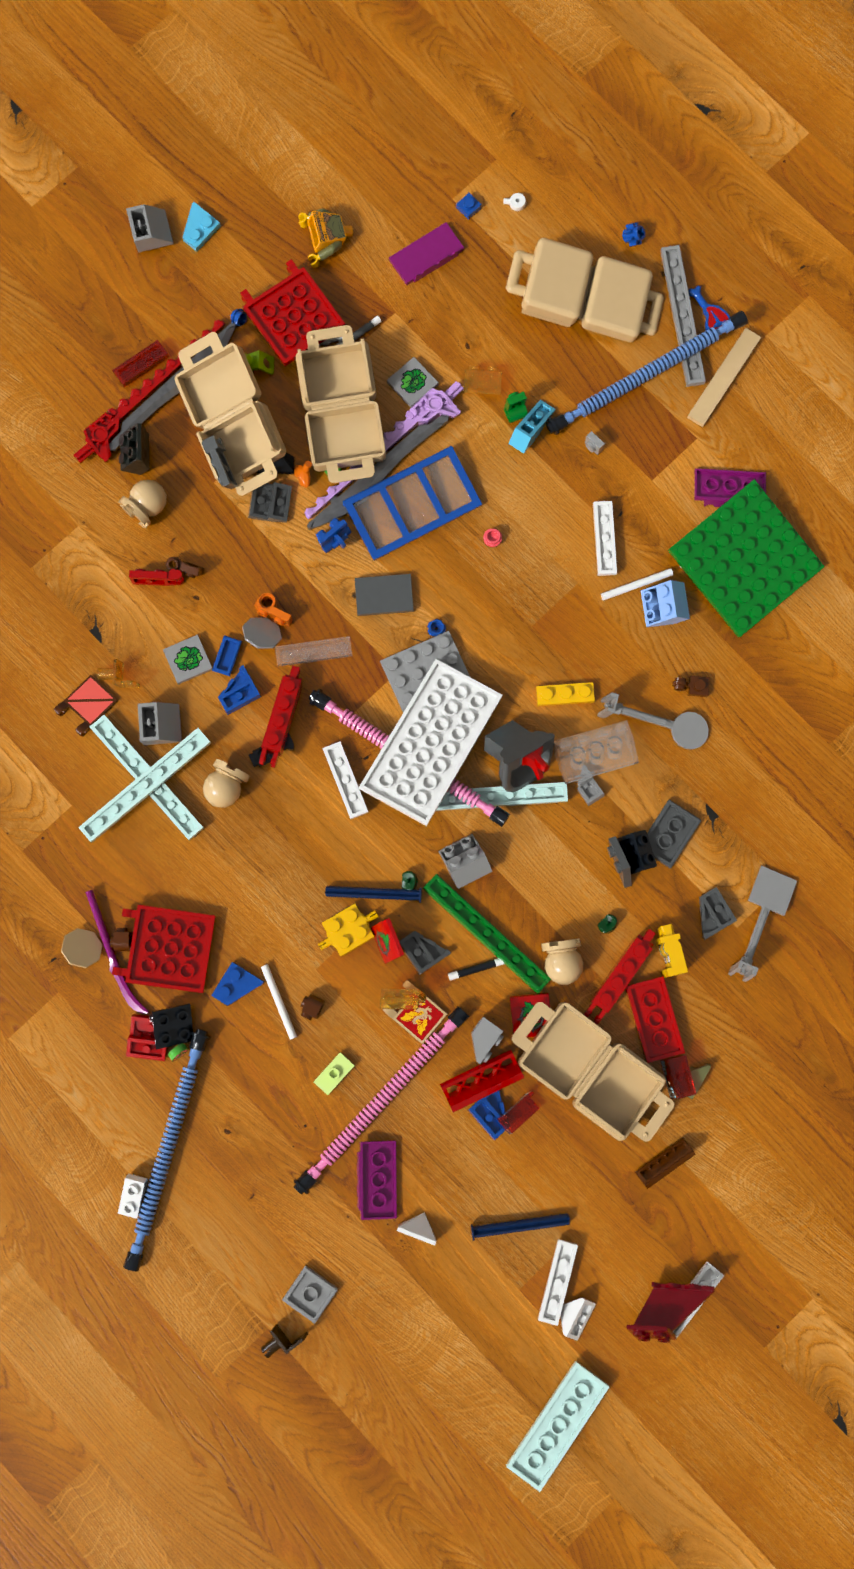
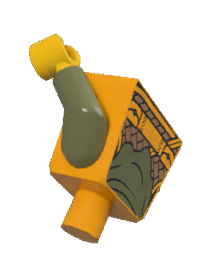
(326, 233)

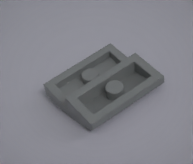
(270, 502)

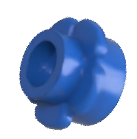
(238, 317)
(436, 623)

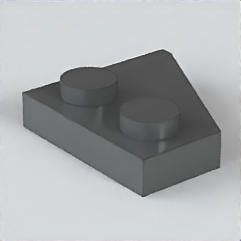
(620, 861)
(422, 951)

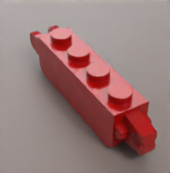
(281, 716)
(621, 975)

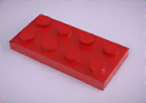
(655, 1019)

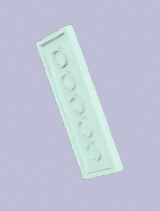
(557, 1426)

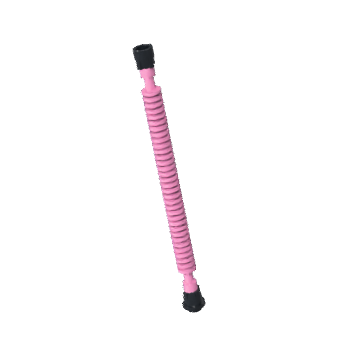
(362, 727)
(308, 1178)

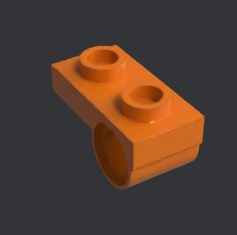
(279, 616)

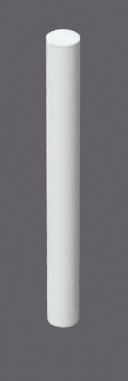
(636, 584)
(278, 1001)

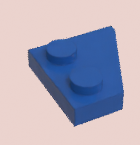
(239, 692)
(235, 984)

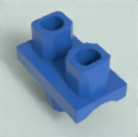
(335, 537)

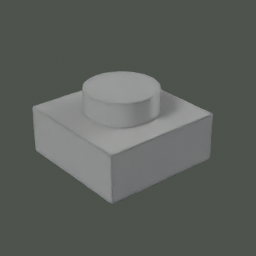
(594, 443)

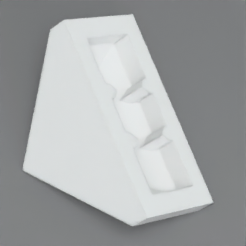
(418, 1228)
(575, 1316)

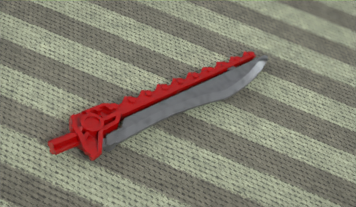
(107, 426)

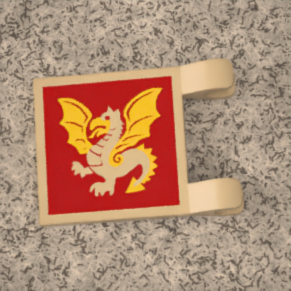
(418, 1022)

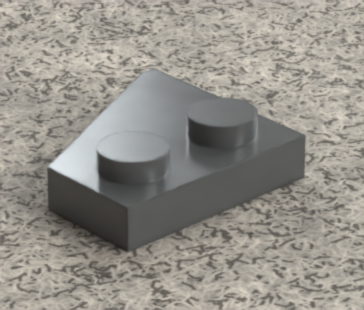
(714, 913)

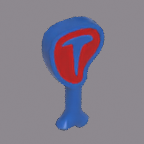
(714, 314)

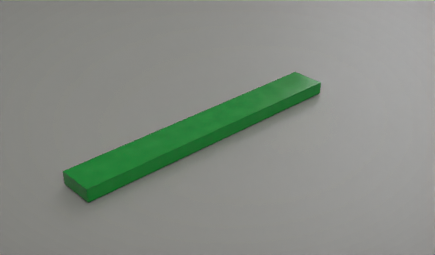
(487, 933)

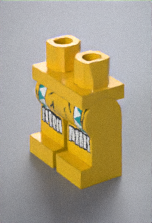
(671, 951)

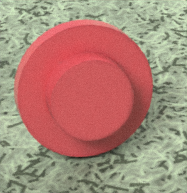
(492, 537)

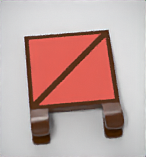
(89, 702)

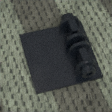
(172, 1026)

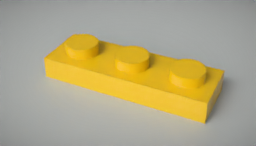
(565, 694)

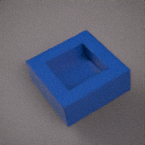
(468, 206)

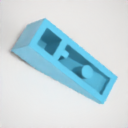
(531, 426)

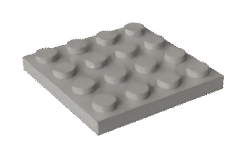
(410, 666)

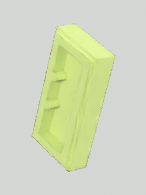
(334, 1073)

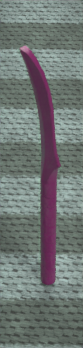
(126, 992)

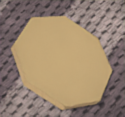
(81, 948)

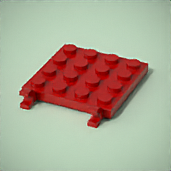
(289, 312)
(168, 948)

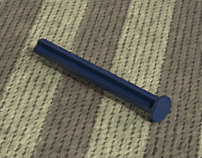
(373, 893)
(519, 1225)

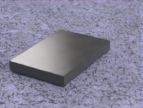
(384, 595)
(671, 832)

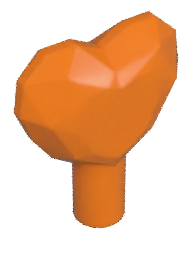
(302, 473)

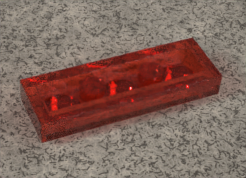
(140, 363)

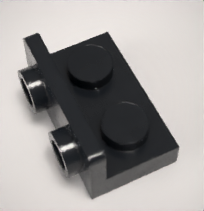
(638, 851)

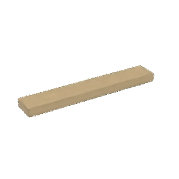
(724, 377)

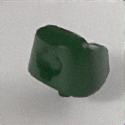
(409, 880)
(608, 924)

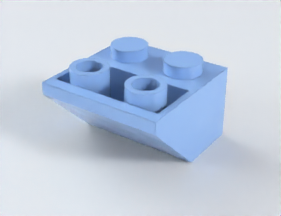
(665, 604)

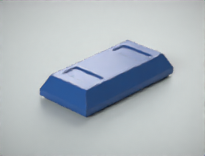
(226, 655)

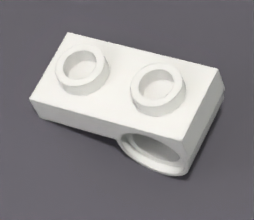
(132, 1195)

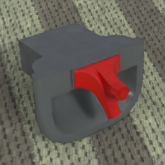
(521, 754)

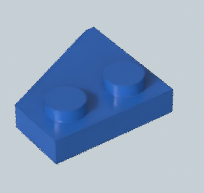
(487, 1112)

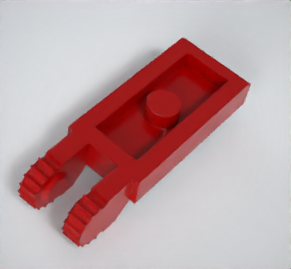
(156, 577)

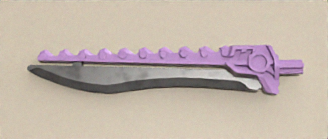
(428, 414)

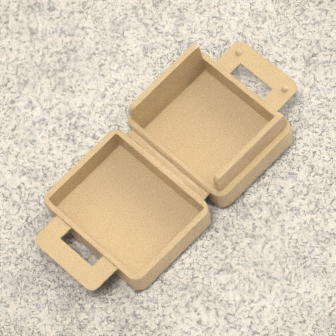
(568, 288)
(221, 401)
(340, 404)
(607, 1081)

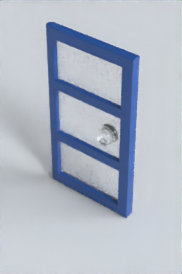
(412, 503)

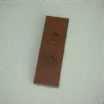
(665, 1163)

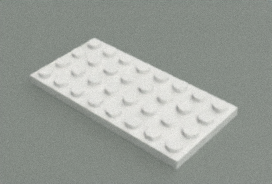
(430, 742)

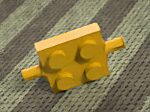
(348, 930)

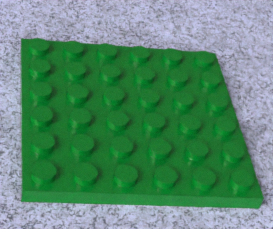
(746, 558)

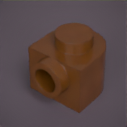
(121, 939)
(311, 1007)

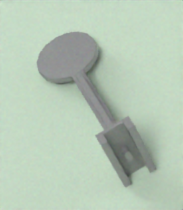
(688, 729)

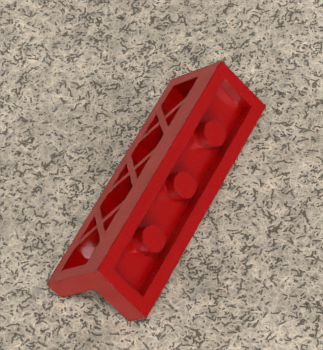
(483, 1084)

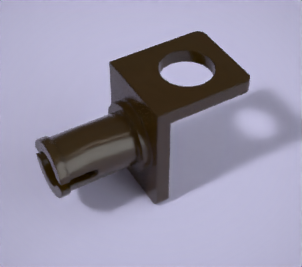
(280, 1341)

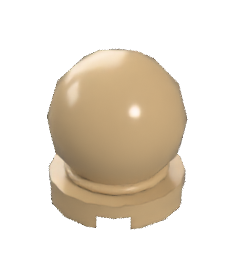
(145, 501)
(223, 786)
(563, 962)

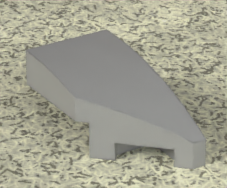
(589, 790)

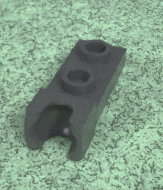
(216, 448)

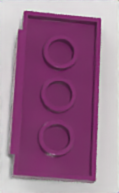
(426, 254)
(718, 486)
(377, 1180)

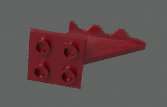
(667, 1309)

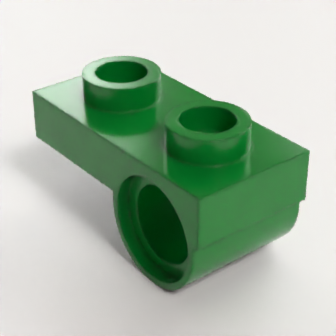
(515, 407)

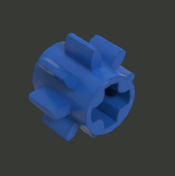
(633, 234)

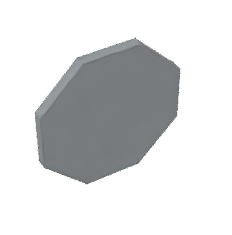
(261, 633)

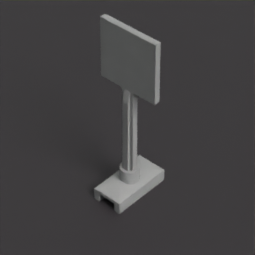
(772, 893)

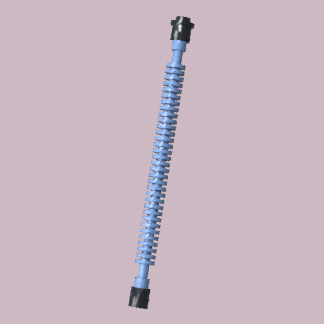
(646, 372)
(151, 1201)

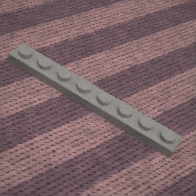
(682, 312)

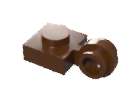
(190, 569)
(697, 685)

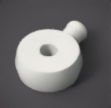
(517, 202)

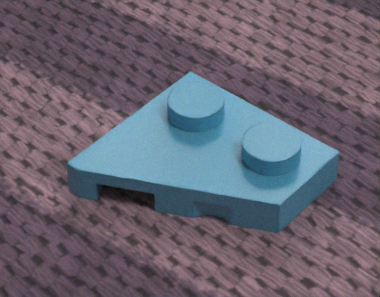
(199, 227)

